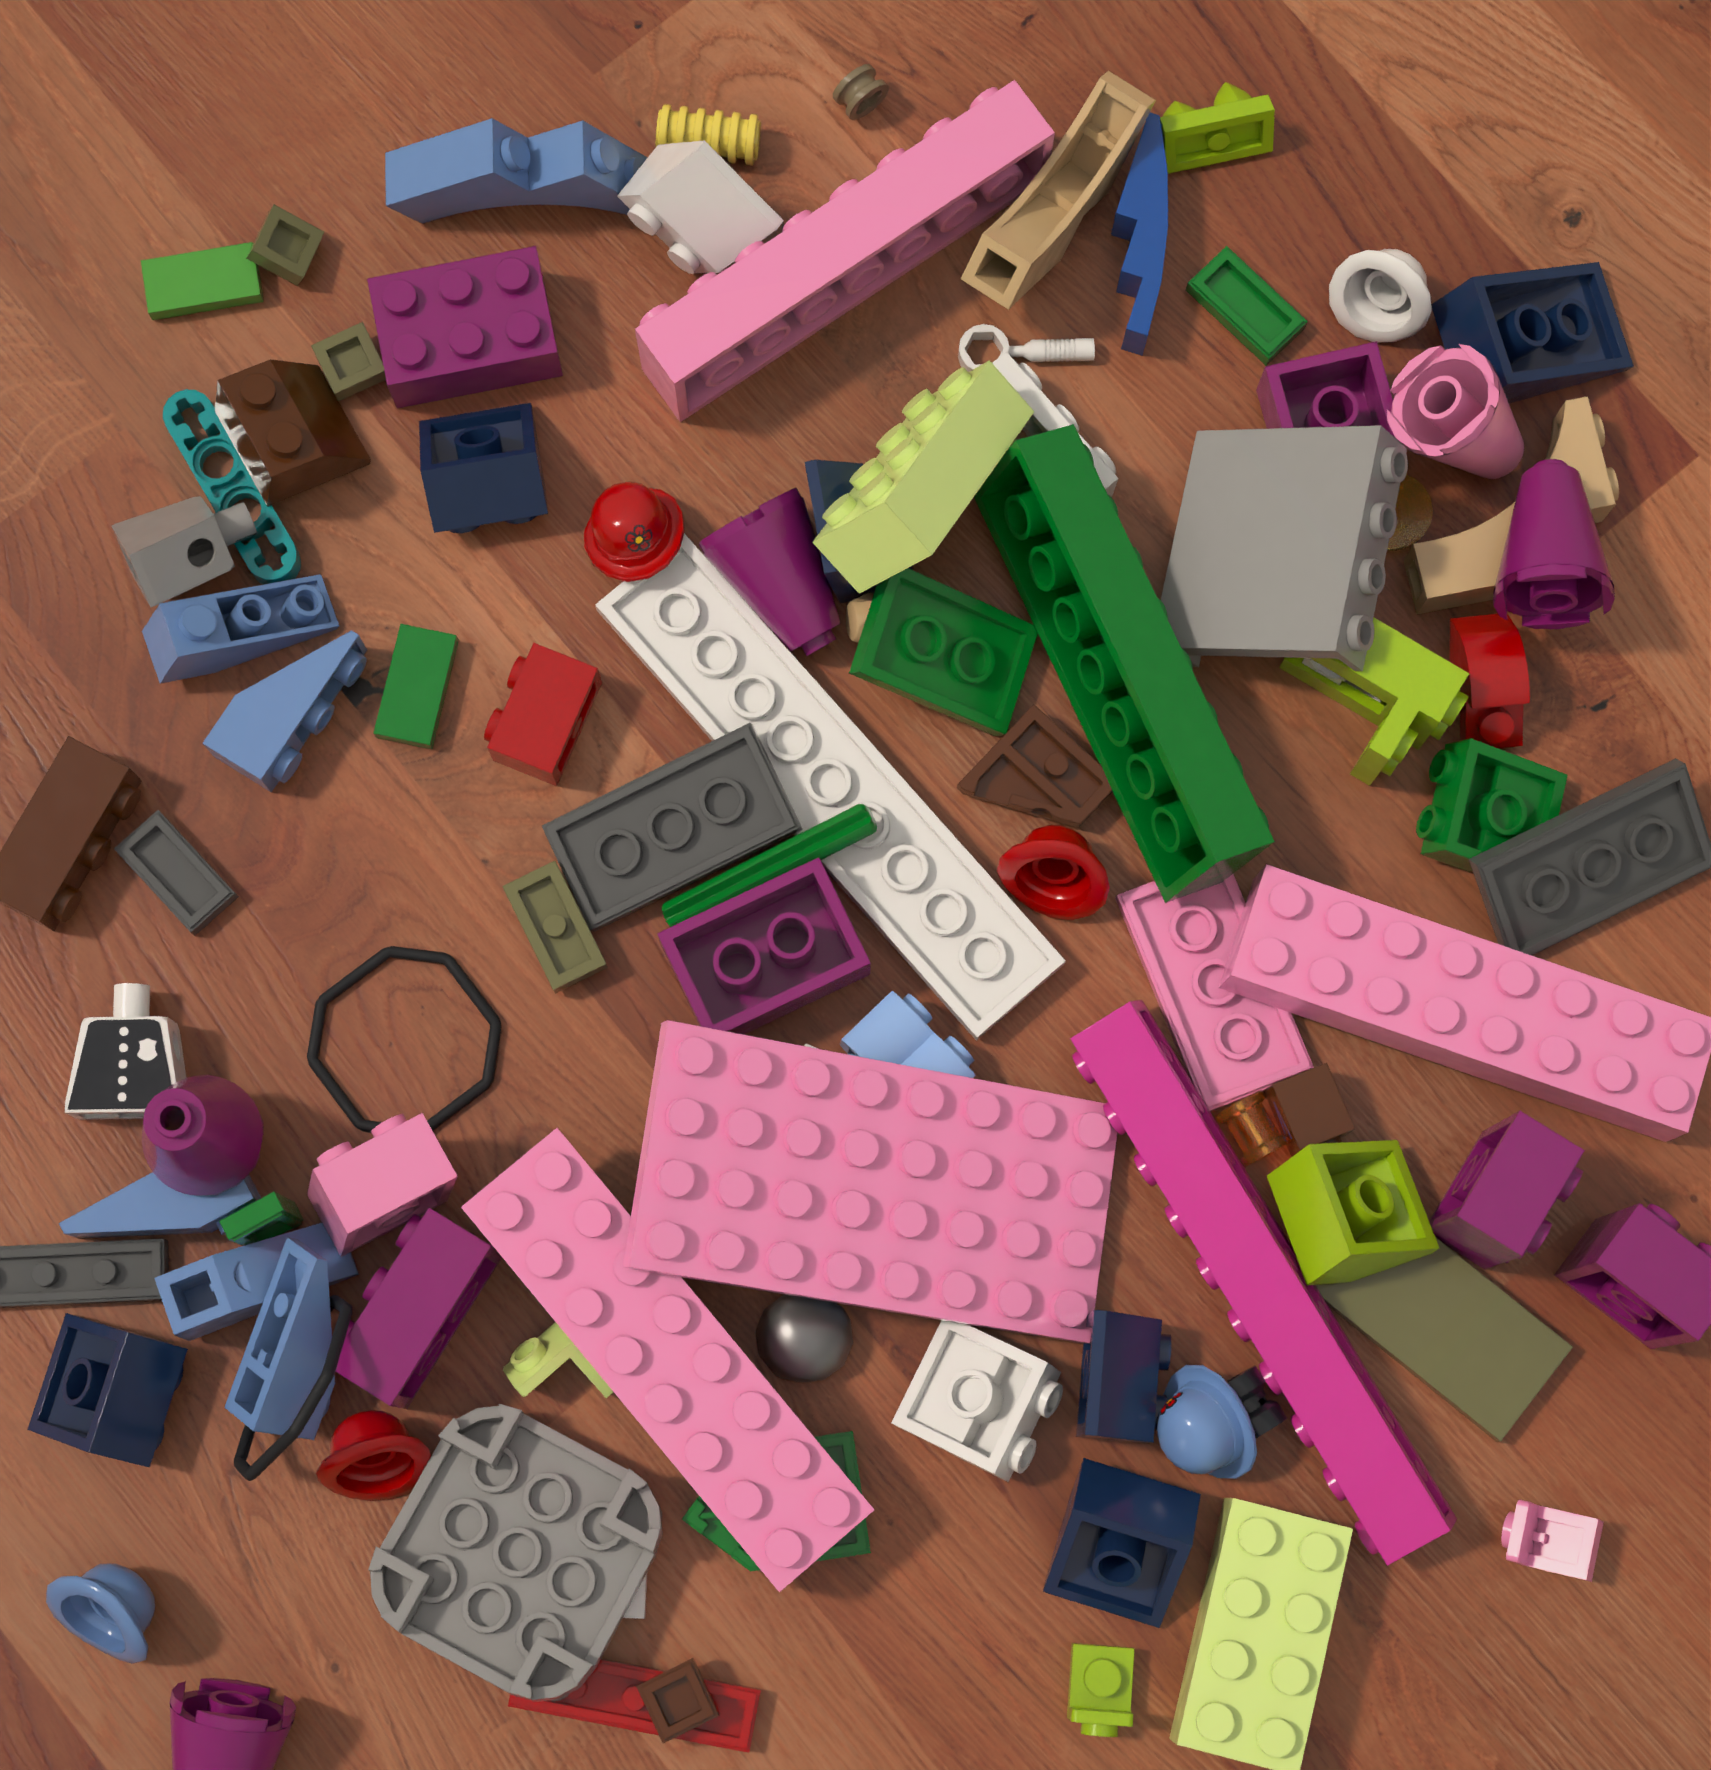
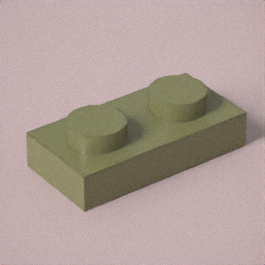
(555, 927)

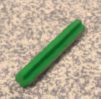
(815, 842)

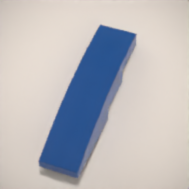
(1143, 222)

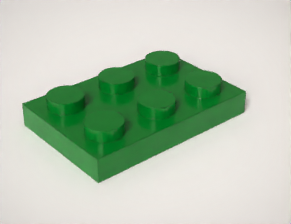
(945, 650)

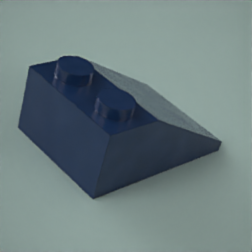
(1537, 327)

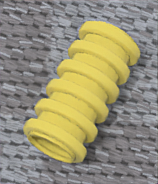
(728, 136)

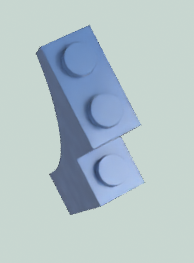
(499, 167)

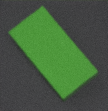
(201, 281)

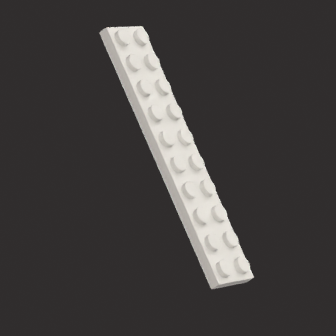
(904, 877)

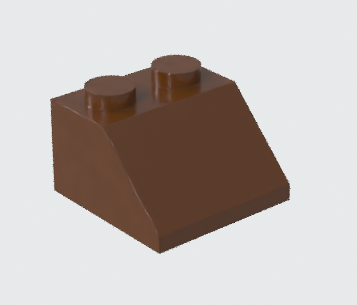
(287, 428)

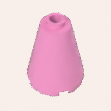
(1456, 412)

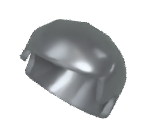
(804, 1338)

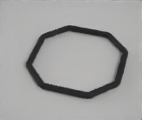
(360, 972)
(253, 1471)

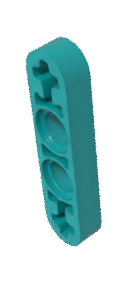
(231, 488)

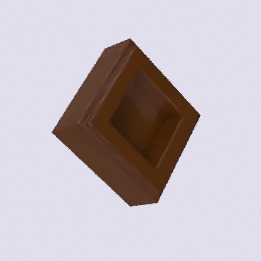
(678, 1700)

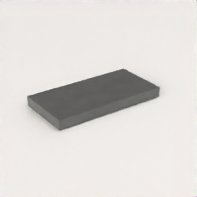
(671, 827)
(1594, 860)

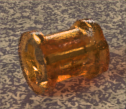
(1252, 1128)

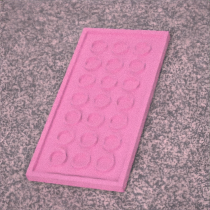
(871, 1184)

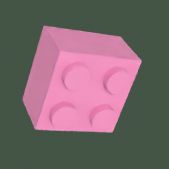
(380, 1182)

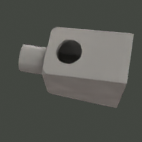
(181, 546)

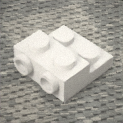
(979, 1399)

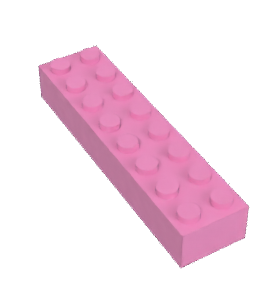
(843, 250)
(1469, 1004)
(668, 1362)

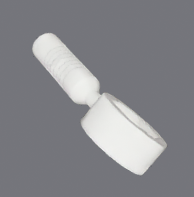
(1035, 350)

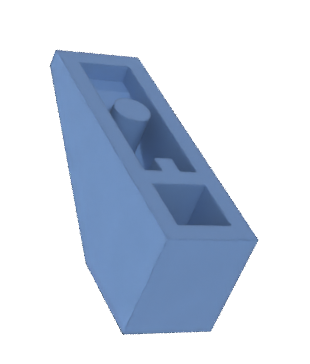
(156, 1209)
(286, 1347)

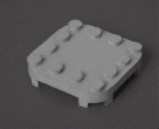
(517, 1553)

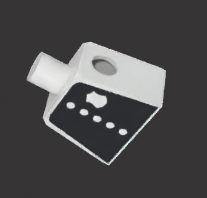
(124, 1059)

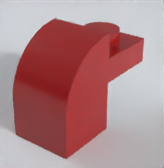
(1496, 681)

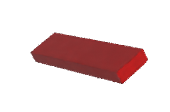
(613, 1700)

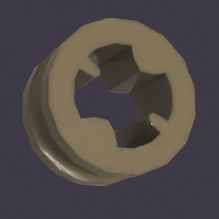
(860, 92)

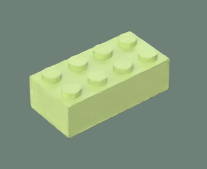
(922, 476)
(1261, 1635)

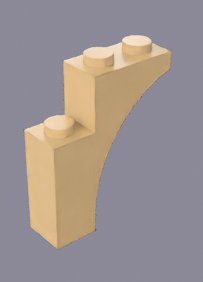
(1072, 181)
(1466, 564)

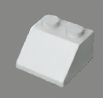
(697, 206)

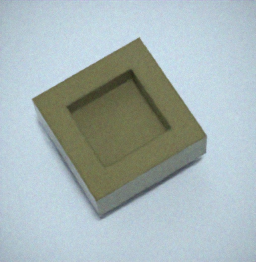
(285, 245)
(349, 361)

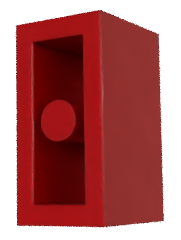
(543, 713)

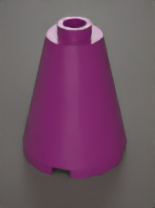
(1552, 553)
(778, 571)
(202, 1135)
(227, 1726)

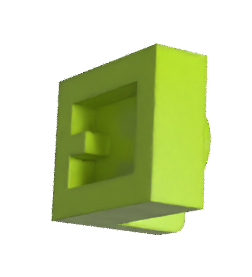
(1100, 1688)

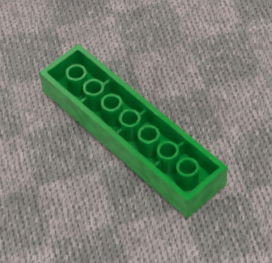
(1121, 664)

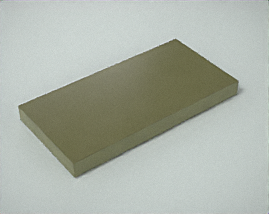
(1454, 1335)

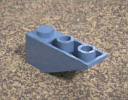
(235, 626)
(275, 717)
(235, 1282)

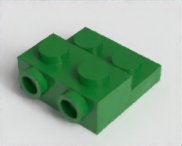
(1484, 800)

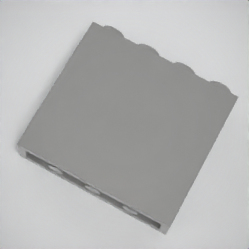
(1283, 542)

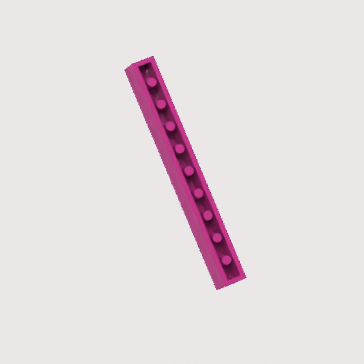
(1261, 1278)

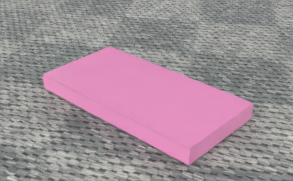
(1223, 1038)

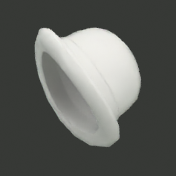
(1380, 295)

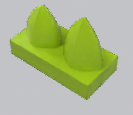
(1224, 132)

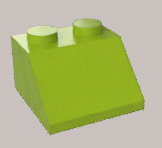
(1351, 1210)

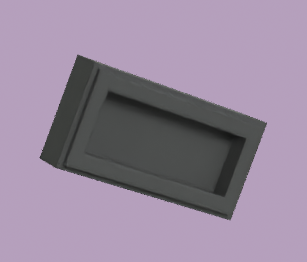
(176, 872)

